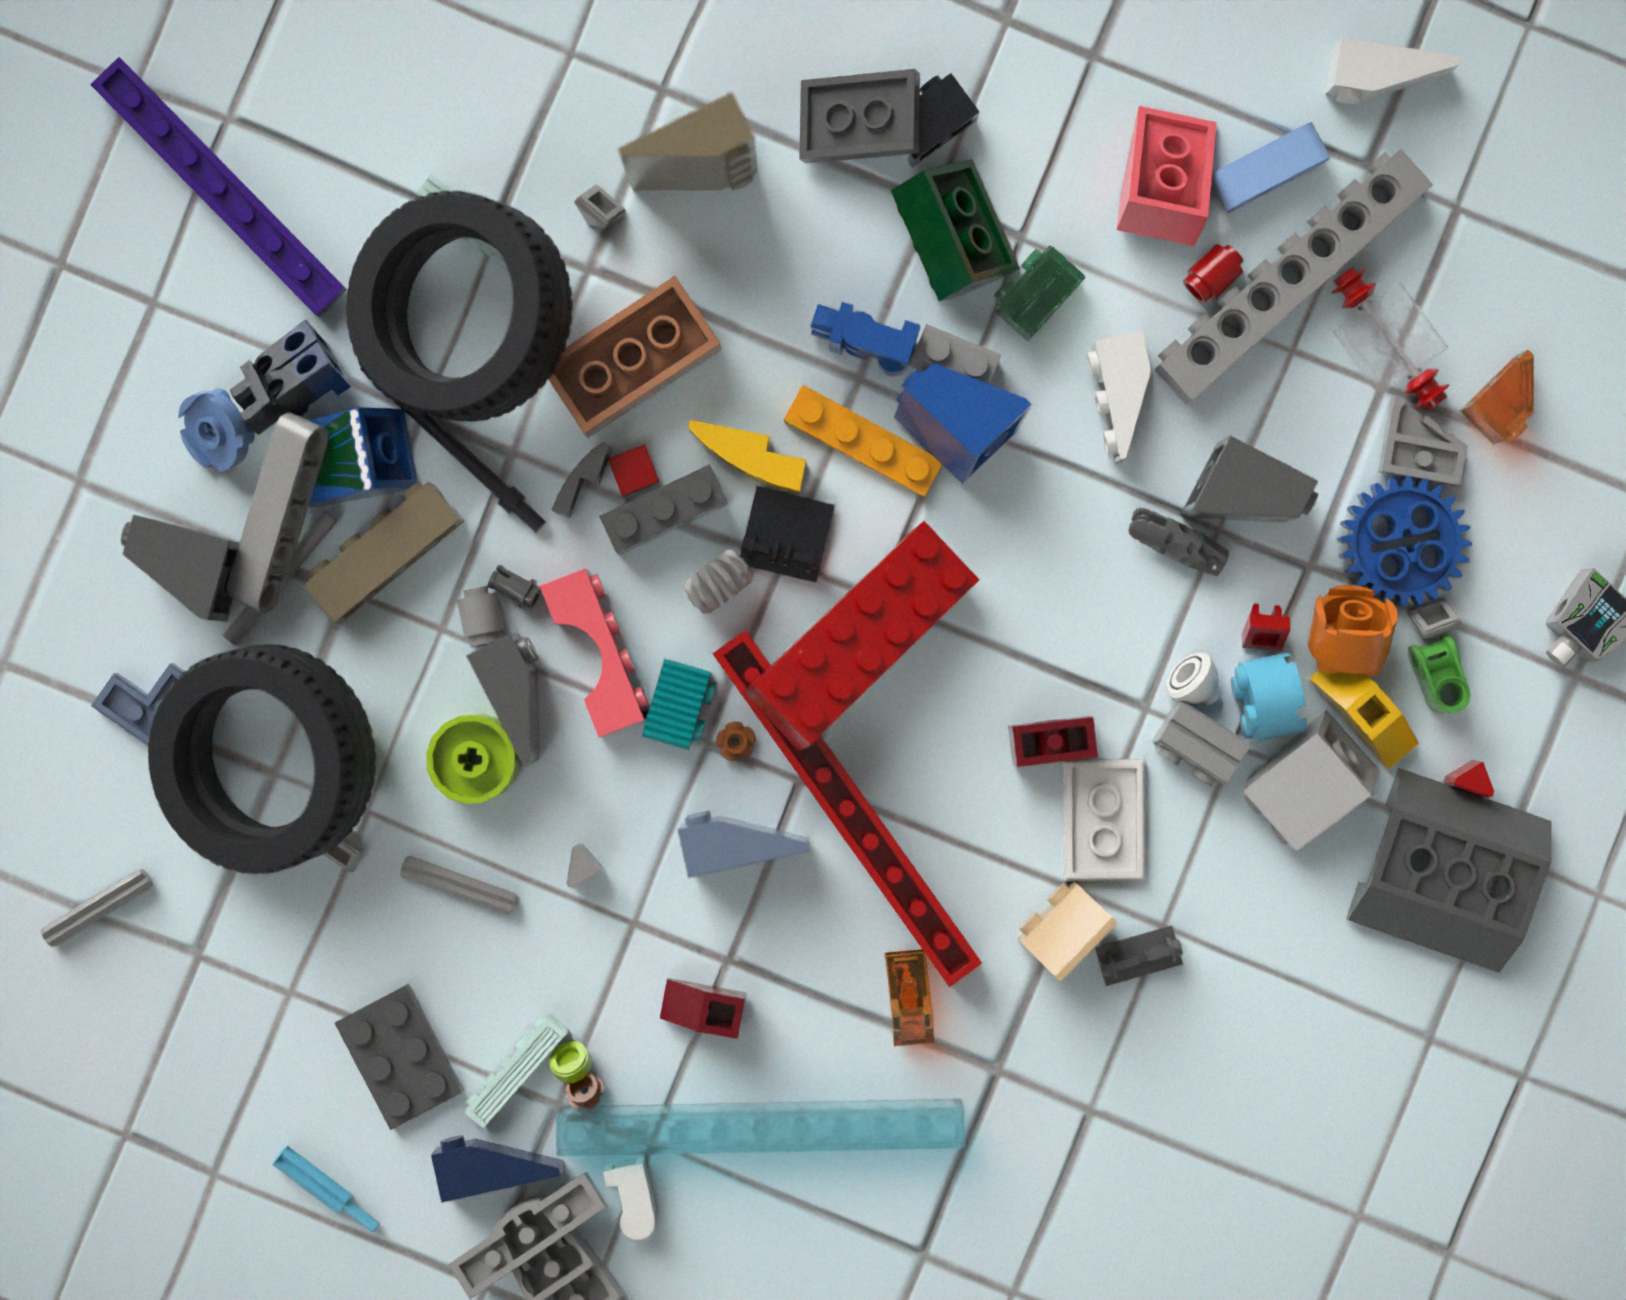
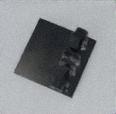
(786, 534)

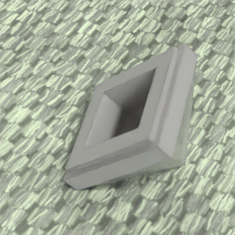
(599, 207)
(1434, 618)
(347, 852)

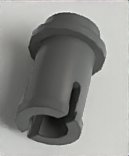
(515, 587)

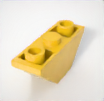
(1368, 714)

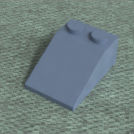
(728, 843)

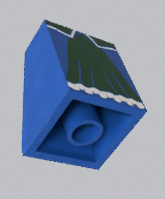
(364, 456)

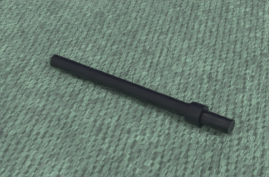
(509, 498)

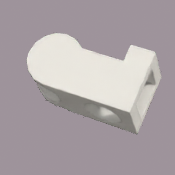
(635, 1196)

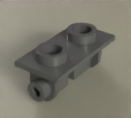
(1139, 955)

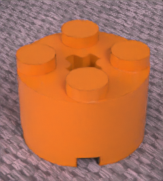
(1351, 631)

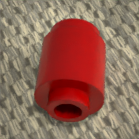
(1213, 273)

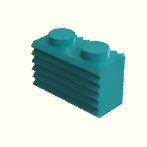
(678, 704)

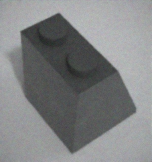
(1249, 487)
(184, 563)

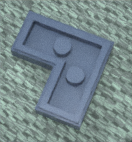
(132, 706)

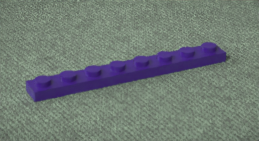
(218, 187)

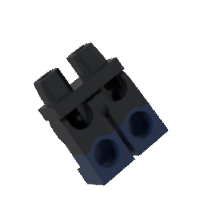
(288, 378)

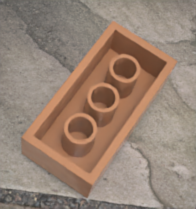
(632, 356)

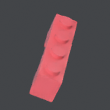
(577, 603)

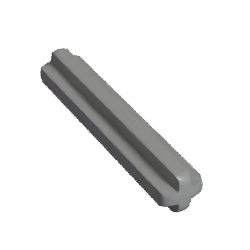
(458, 885)
(96, 907)

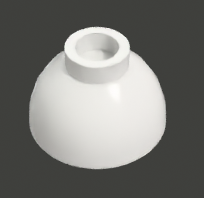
(1194, 680)

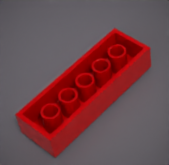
(861, 636)

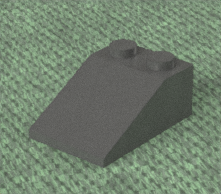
(511, 684)

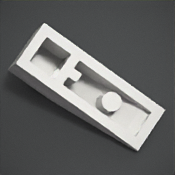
(1372, 69)

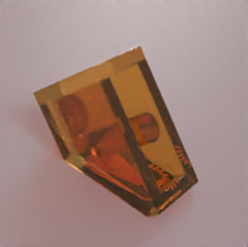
(1505, 401)
(909, 998)

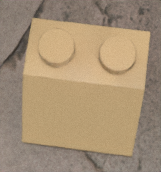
(1065, 929)

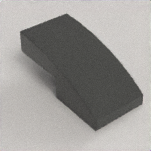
(588, 469)

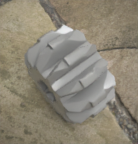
(718, 581)

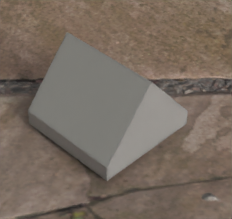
(582, 866)

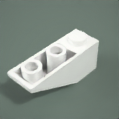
(1122, 376)

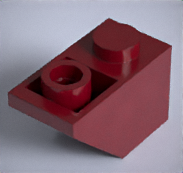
(703, 1007)

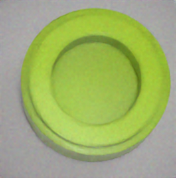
(570, 1062)

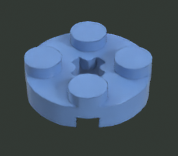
(214, 410)

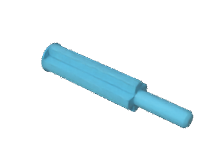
(321, 1186)

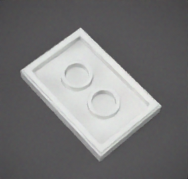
(1103, 820)

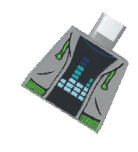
(1587, 619)

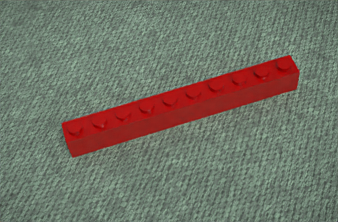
(860, 827)

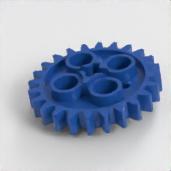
(1396, 507)

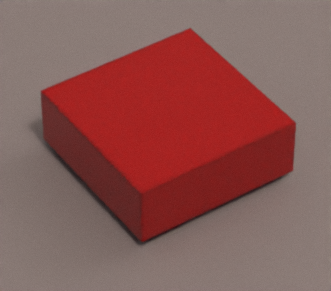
(633, 470)

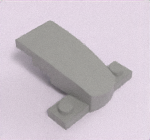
(543, 1249)

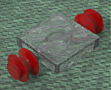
(1390, 339)

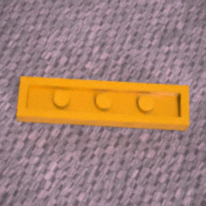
(863, 441)

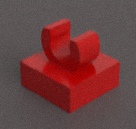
(1266, 631)

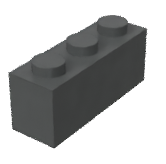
(663, 510)

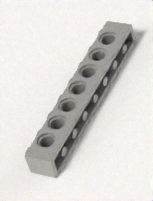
(1403, 185)

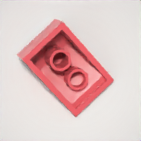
(1167, 176)

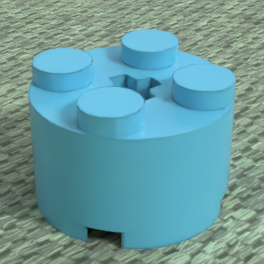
(1269, 697)

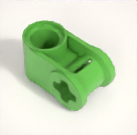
(1438, 672)

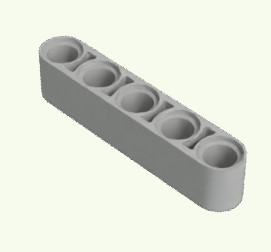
(277, 512)

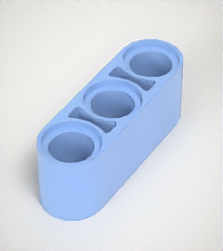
(1269, 167)

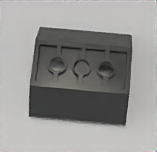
(1449, 900)

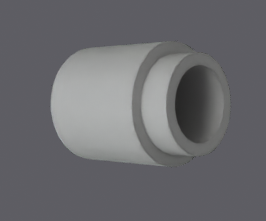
(480, 616)

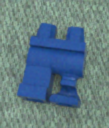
(866, 338)

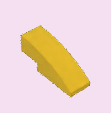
(750, 455)

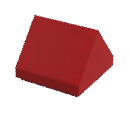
(1471, 778)

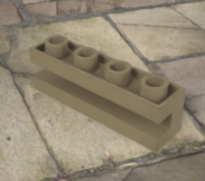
(383, 552)

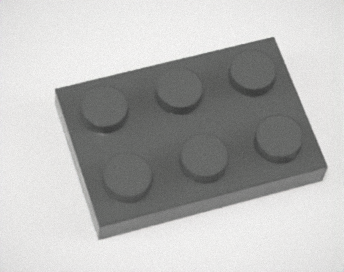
(860, 116)
(399, 1056)

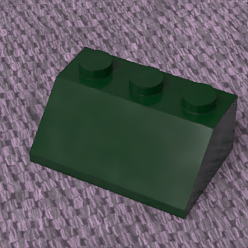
(954, 229)

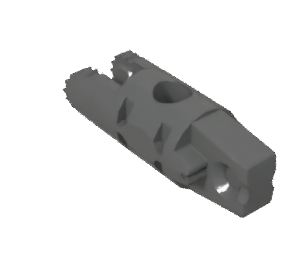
(1178, 541)

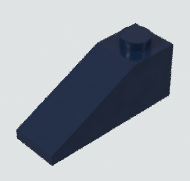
(484, 1166)

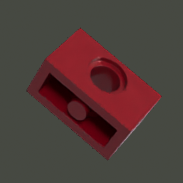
(1053, 741)

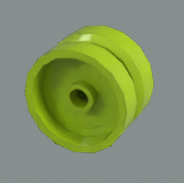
(450, 763)

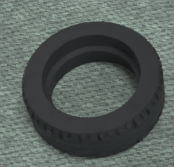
(381, 293)
(186, 775)

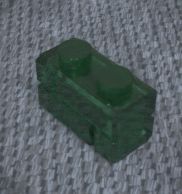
(1037, 292)

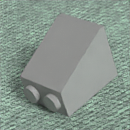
(1311, 782)

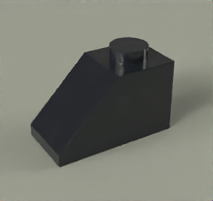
(943, 115)

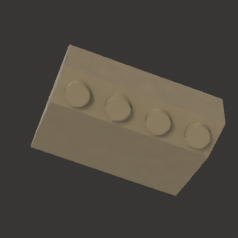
(695, 152)

